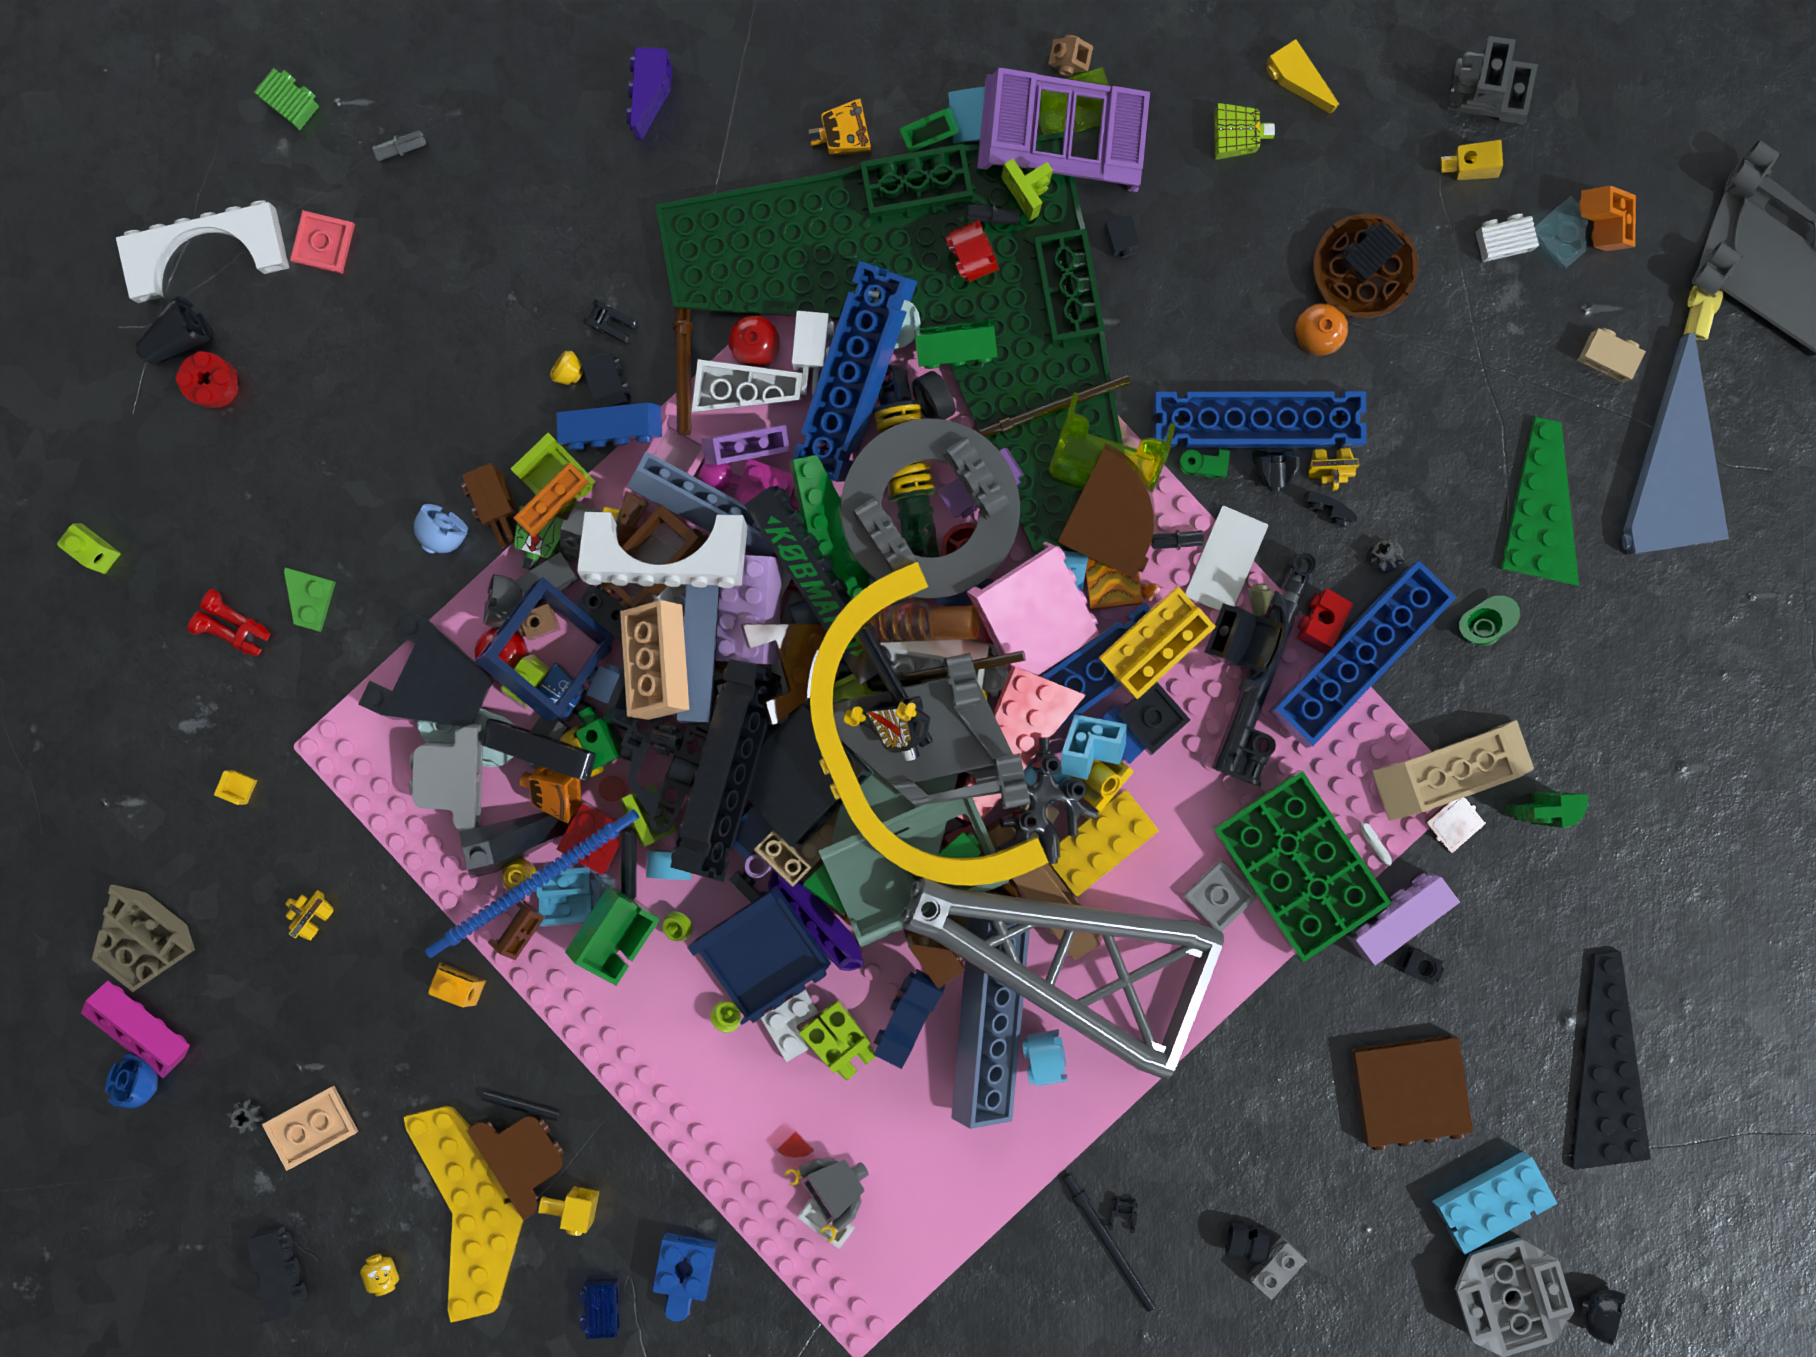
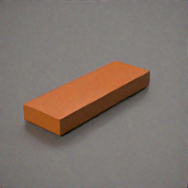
(551, 499)

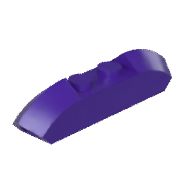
(821, 923)

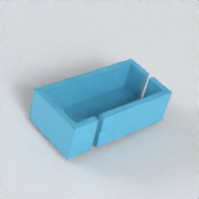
(1494, 1202)

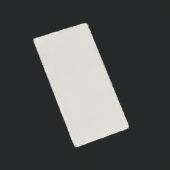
(1226, 559)

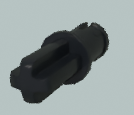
(993, 215)
(1177, 539)

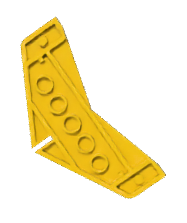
(482, 1221)

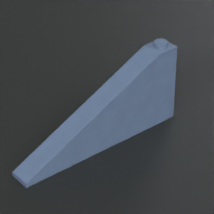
(1679, 482)

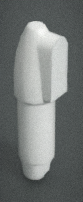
(1372, 838)

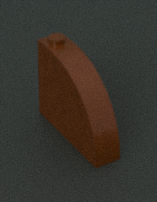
(1113, 514)

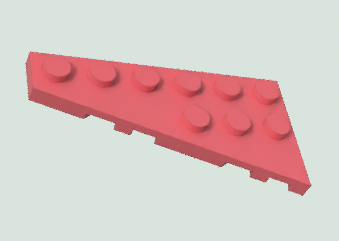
(1027, 711)

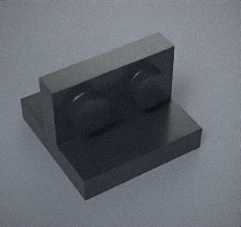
(1153, 718)

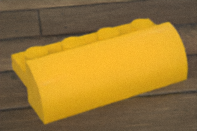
(1156, 642)

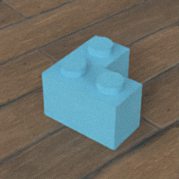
(1090, 741)

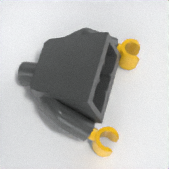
(833, 1189)

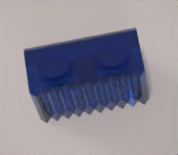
(601, 1309)

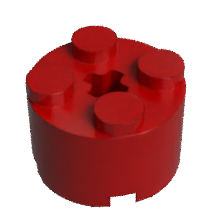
(973, 251)
(193, 377)

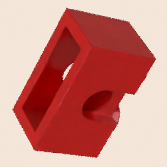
(1333, 610)

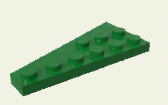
(822, 517)
(1541, 522)

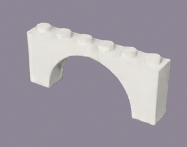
(147, 252)
(715, 563)

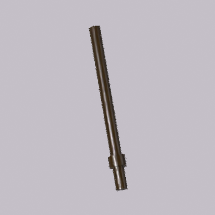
(1007, 423)
(941, 671)

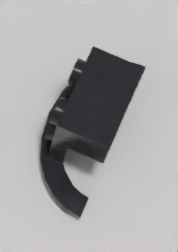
(1250, 640)

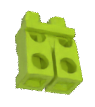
(846, 1044)

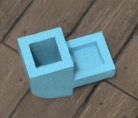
(659, 864)

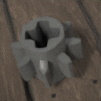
(1387, 556)
(239, 1121)

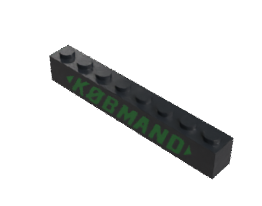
(810, 571)

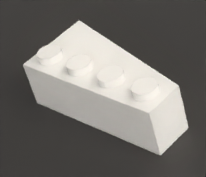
(736, 386)

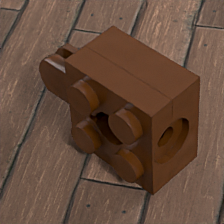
(491, 500)

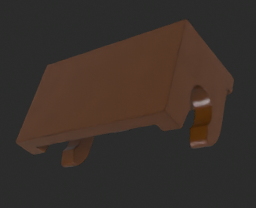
(518, 931)

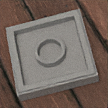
(1219, 895)

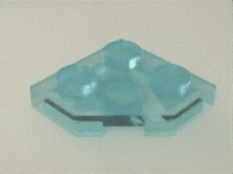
(1563, 233)

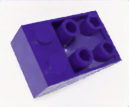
(649, 87)

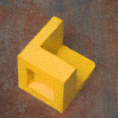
(235, 787)

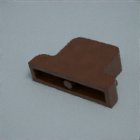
(519, 1158)

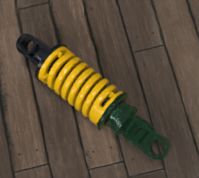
(910, 485)

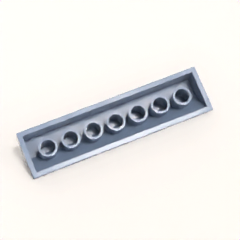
(987, 1040)

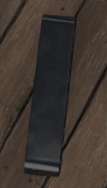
(538, 749)

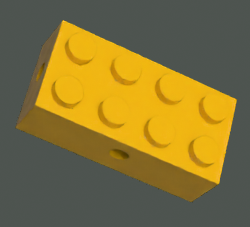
(1103, 842)

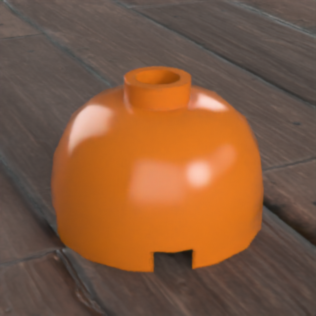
(1321, 329)

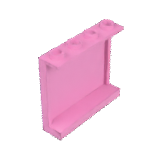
(1036, 611)

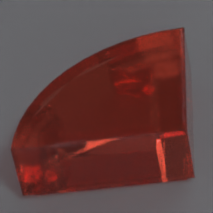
(795, 1146)

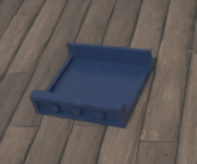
(762, 955)

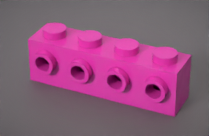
(135, 1028)

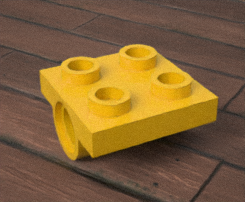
(1104, 782)

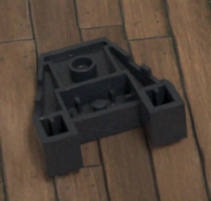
(436, 683)

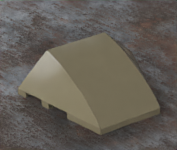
(139, 938)

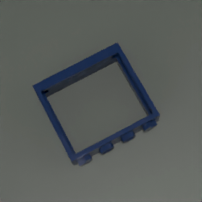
(515, 682)

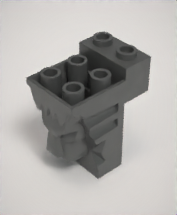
(1493, 83)

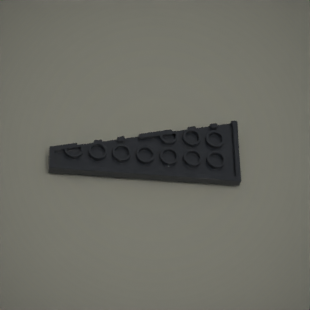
(1610, 1104)

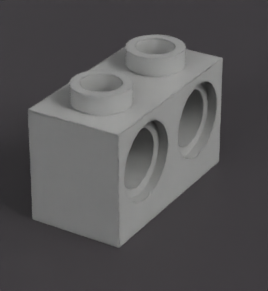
(1279, 1267)

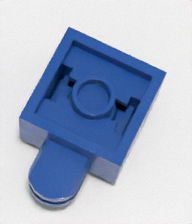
(683, 1272)

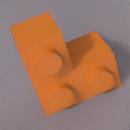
(1613, 217)

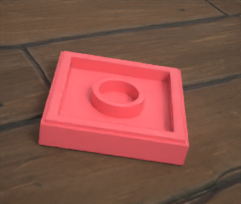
(322, 242)

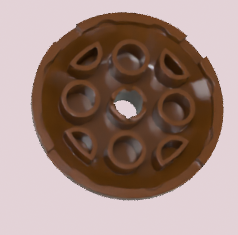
(1383, 290)

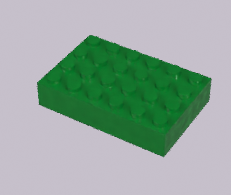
(1301, 865)

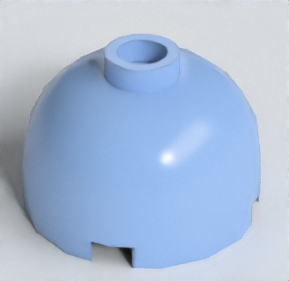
(437, 530)

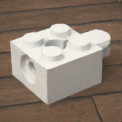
(811, 345)

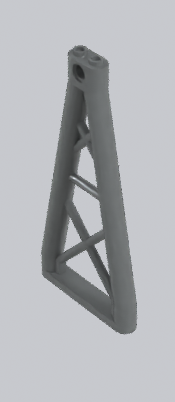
(1006, 967)

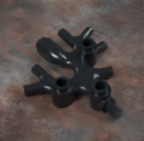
(1042, 793)

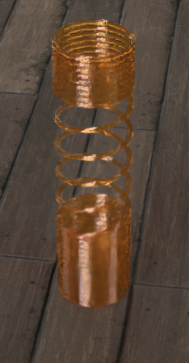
(944, 623)

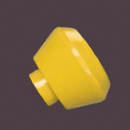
(566, 369)
(521, 866)

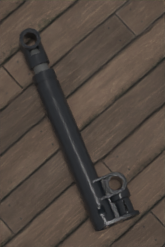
(1238, 749)

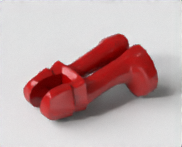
(213, 604)

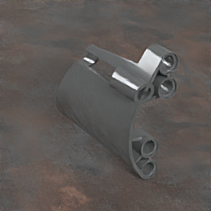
(1758, 255)
(963, 741)

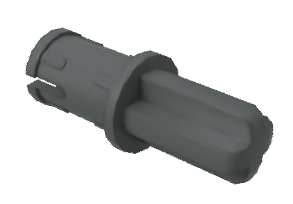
(399, 145)

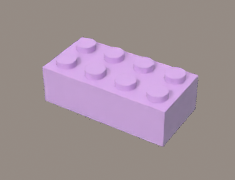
(754, 603)
(1403, 919)

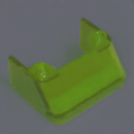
(1078, 451)

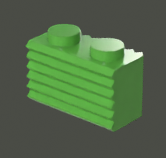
(286, 98)

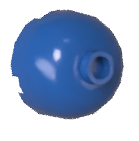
(131, 1082)

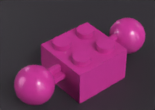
(753, 481)

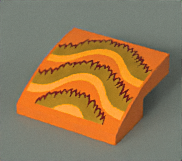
(1111, 587)

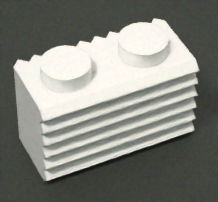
(1506, 238)

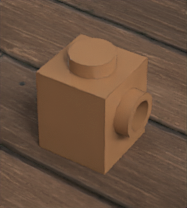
(539, 623)

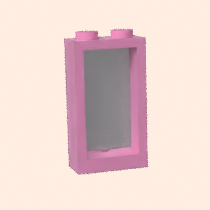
(675, 451)

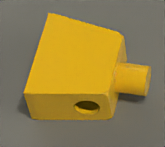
(1485, 160)

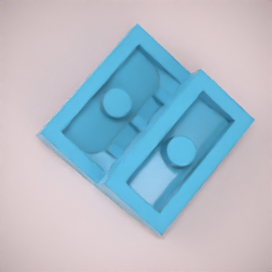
(968, 111)
(566, 898)

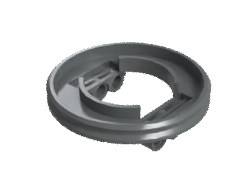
(982, 472)

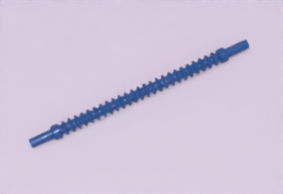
(609, 831)

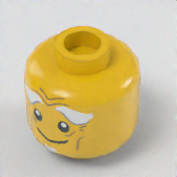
(379, 1275)

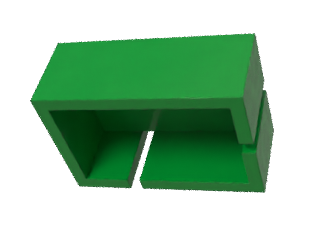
(612, 926)

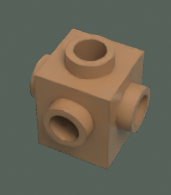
(1070, 55)

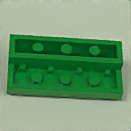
(1551, 809)

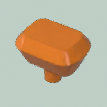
(1150, 591)

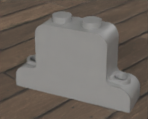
(451, 776)

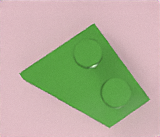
(308, 598)

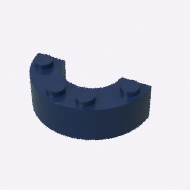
(908, 1017)

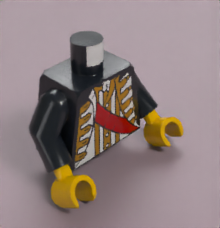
(895, 722)

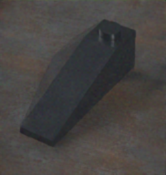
(496, 845)

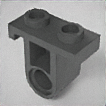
(572, 531)

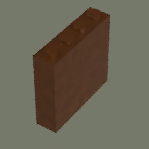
(1411, 1092)

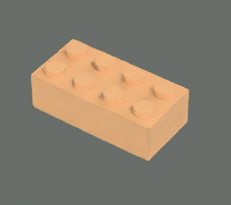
(654, 660)

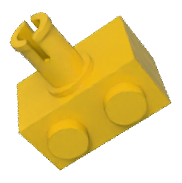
(576, 1211)

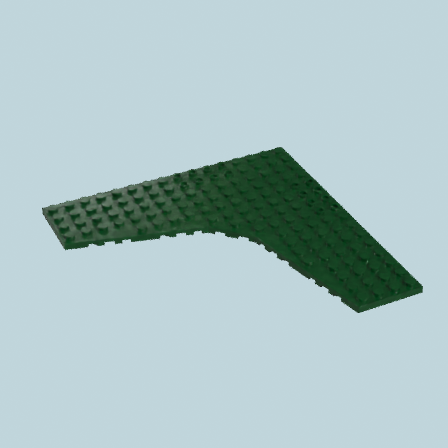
(801, 244)

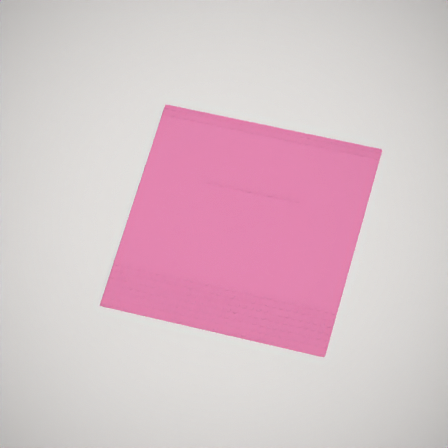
(731, 1097)

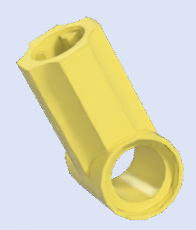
(1701, 312)

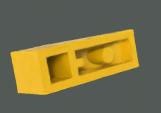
(1297, 74)

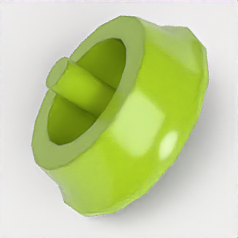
(677, 926)
(725, 1016)

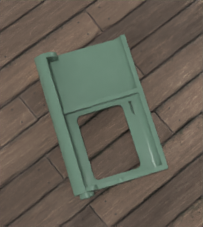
(878, 889)

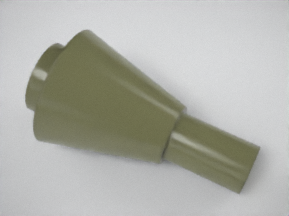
(1260, 598)

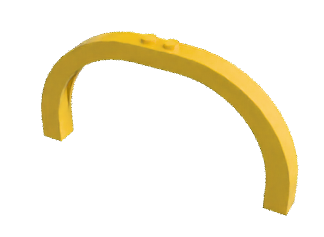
(955, 871)

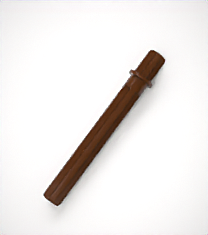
(683, 370)

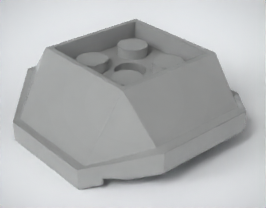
(1534, 1313)

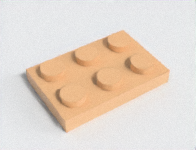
(310, 1128)

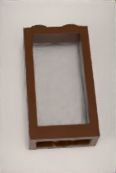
(655, 545)

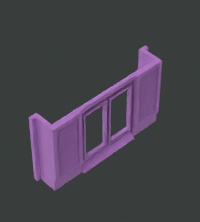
(1012, 123)

